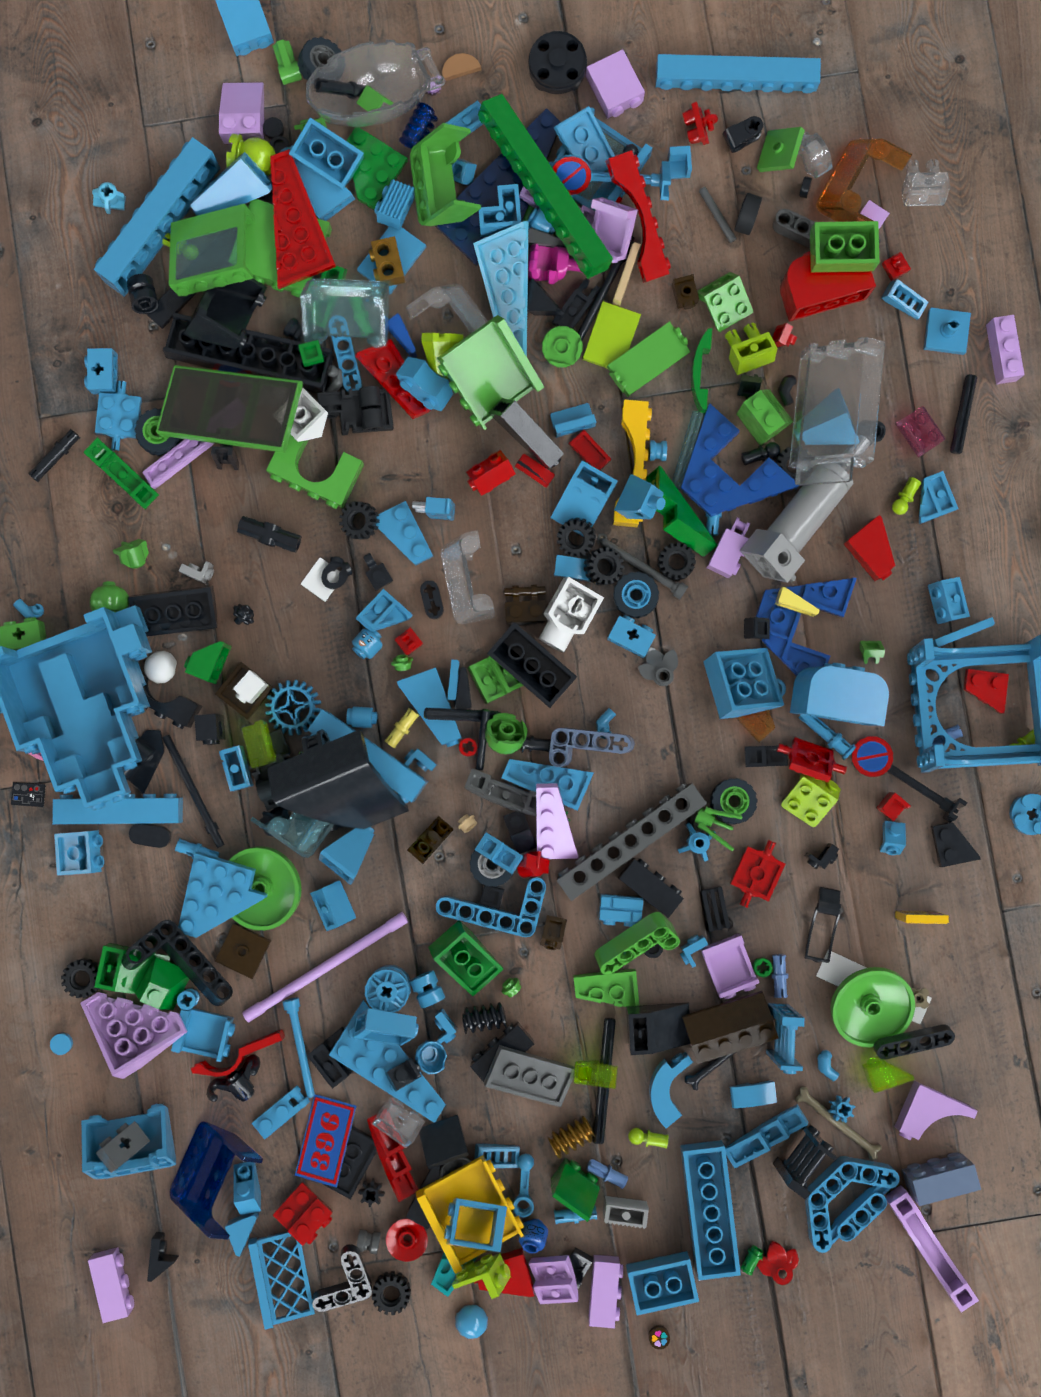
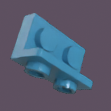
(948, 600)

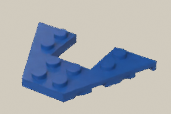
(712, 487)
(825, 596)

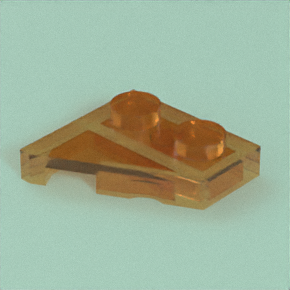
(758, 724)

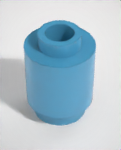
(361, 717)

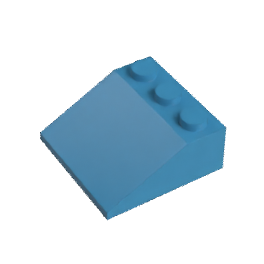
(743, 682)

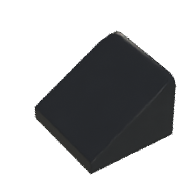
(756, 628)

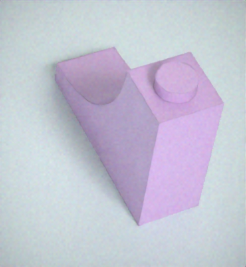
(925, 1107)

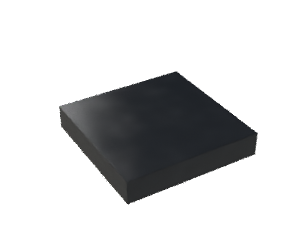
(443, 1142)

